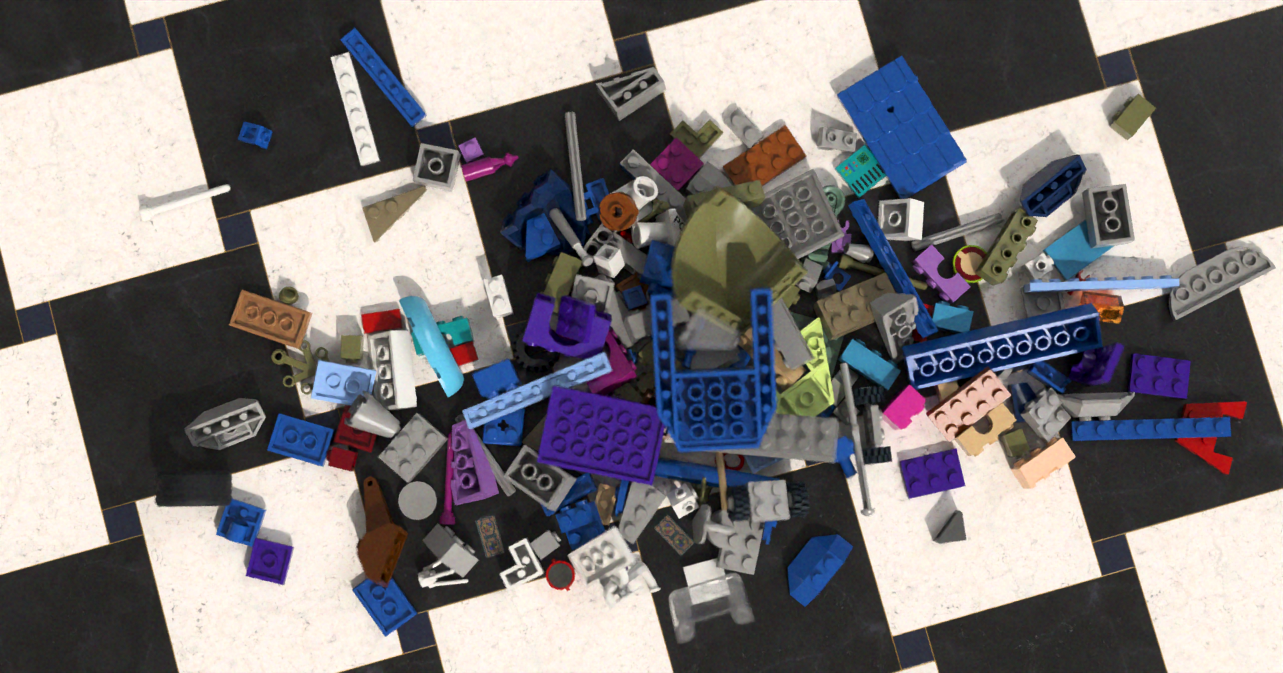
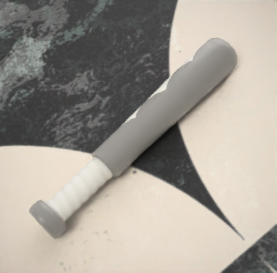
(569, 234)

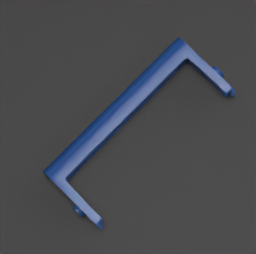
(694, 473)

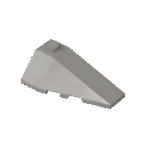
(895, 321)

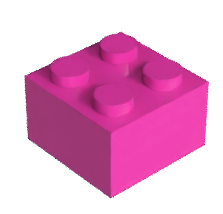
(903, 407)

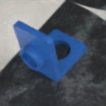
(831, 269)

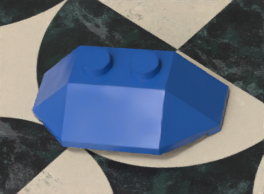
(816, 566)

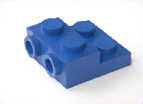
(580, 523)

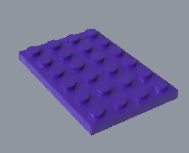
(601, 435)

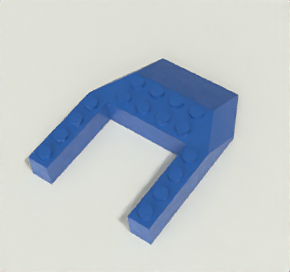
(716, 405)

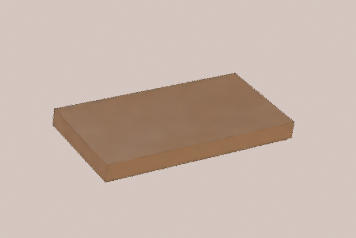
(270, 319)

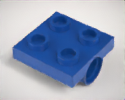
(241, 522)

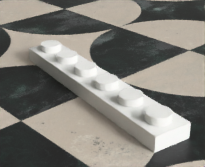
(355, 109)

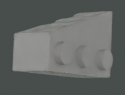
(631, 92)
(639, 508)

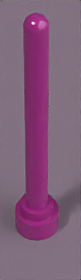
(447, 515)

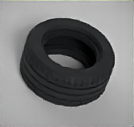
(193, 488)

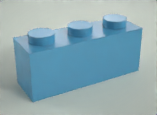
(869, 364)

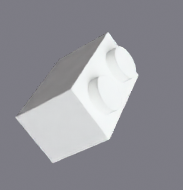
(498, 296)

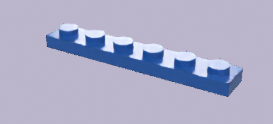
(383, 77)

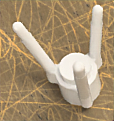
(428, 576)

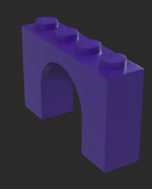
(540, 333)

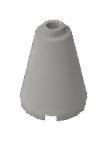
(372, 417)

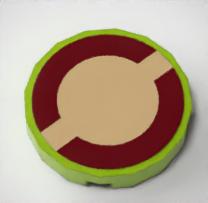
(967, 261)

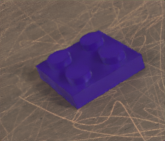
(575, 319)
(270, 561)

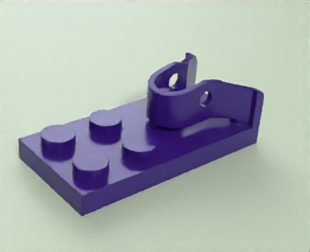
(1096, 365)

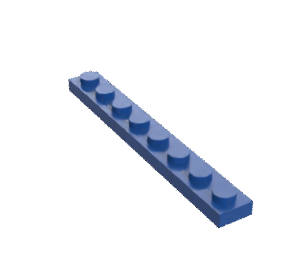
(890, 263)
(1150, 429)

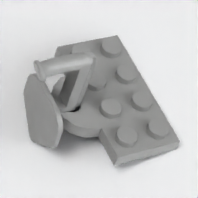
(736, 540)

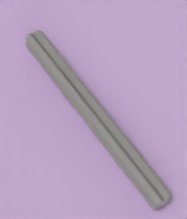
(575, 166)

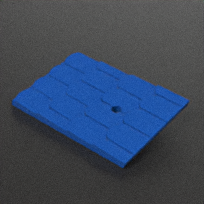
(901, 128)

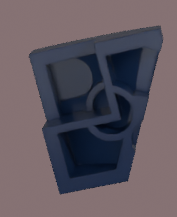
(1020, 396)

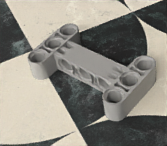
(632, 257)

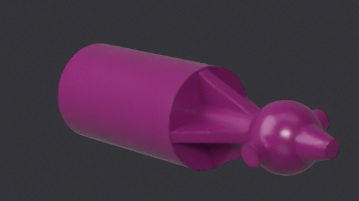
(486, 166)

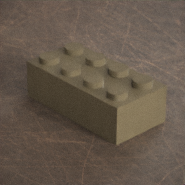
(851, 307)

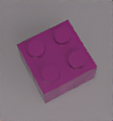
(677, 164)

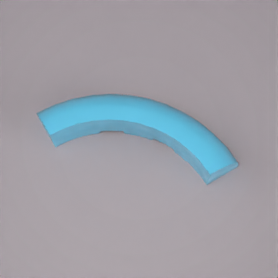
(433, 343)

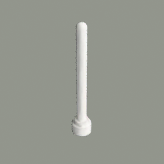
(148, 212)

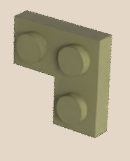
(699, 141)

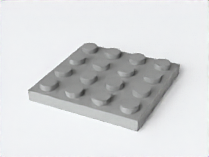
(800, 214)

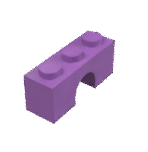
(927, 265)

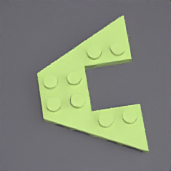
(815, 390)

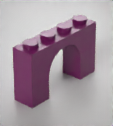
(622, 368)

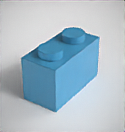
(951, 318)

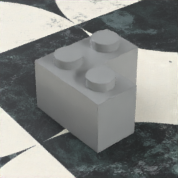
(450, 549)

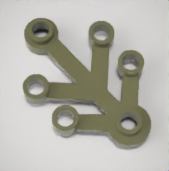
(308, 369)

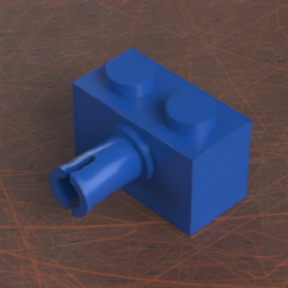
(844, 451)

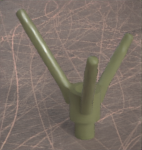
(657, 207)
(702, 492)

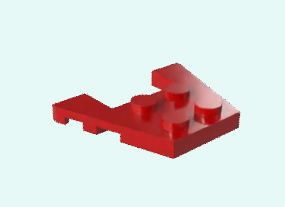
(1205, 446)

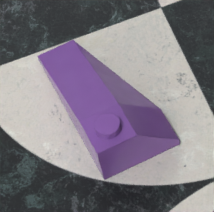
(472, 472)

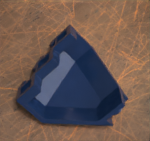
(547, 194)

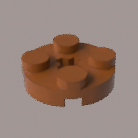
(608, 211)

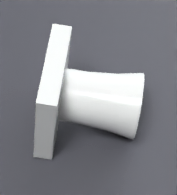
(642, 191)
(662, 231)

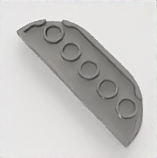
(1216, 278)

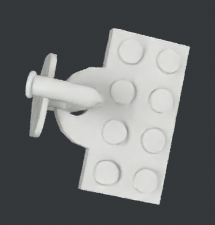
(605, 562)

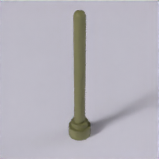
(846, 262)

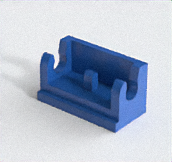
(1049, 376)

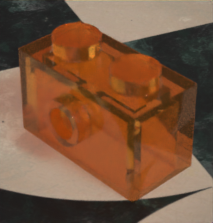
(1108, 306)

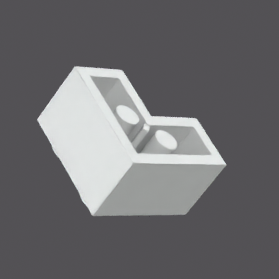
(527, 565)

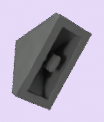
(953, 529)

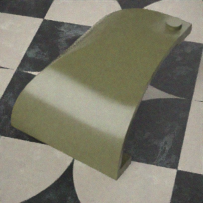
(725, 254)

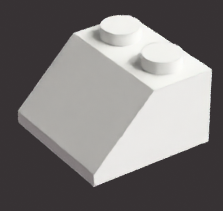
(901, 219)

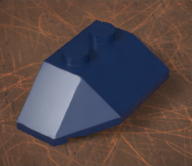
(1052, 186)

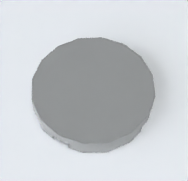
(417, 500)

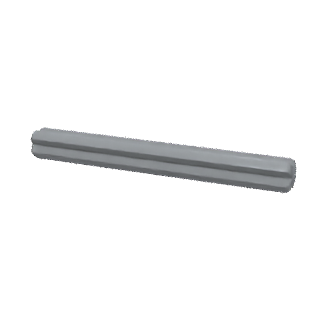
(957, 231)
(507, 486)

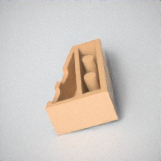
(1042, 462)

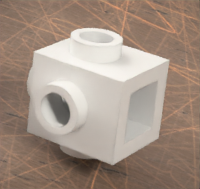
(683, 500)

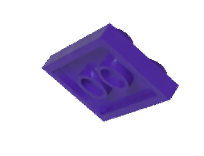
(1159, 376)
(932, 473)

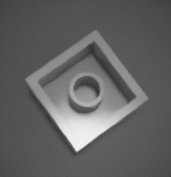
(436, 167)

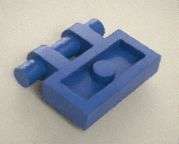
(596, 192)

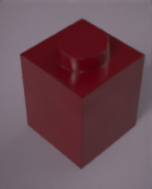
(342, 458)

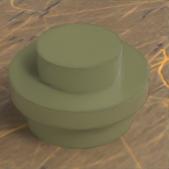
(288, 295)

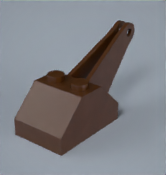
(383, 539)

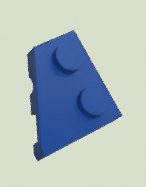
(540, 237)

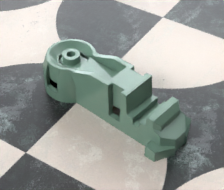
(820, 255)

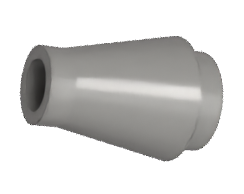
(859, 252)

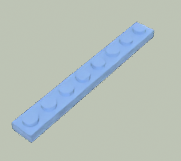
(1093, 284)
(536, 390)

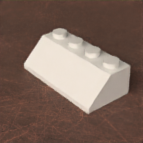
(393, 364)

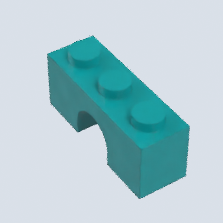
(458, 329)

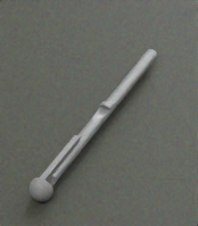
(868, 510)

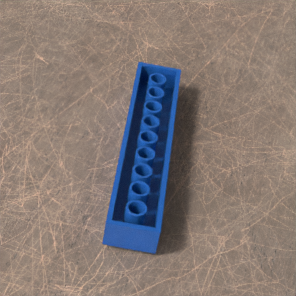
(1002, 346)

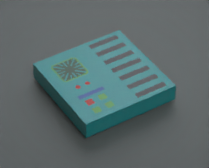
(860, 171)

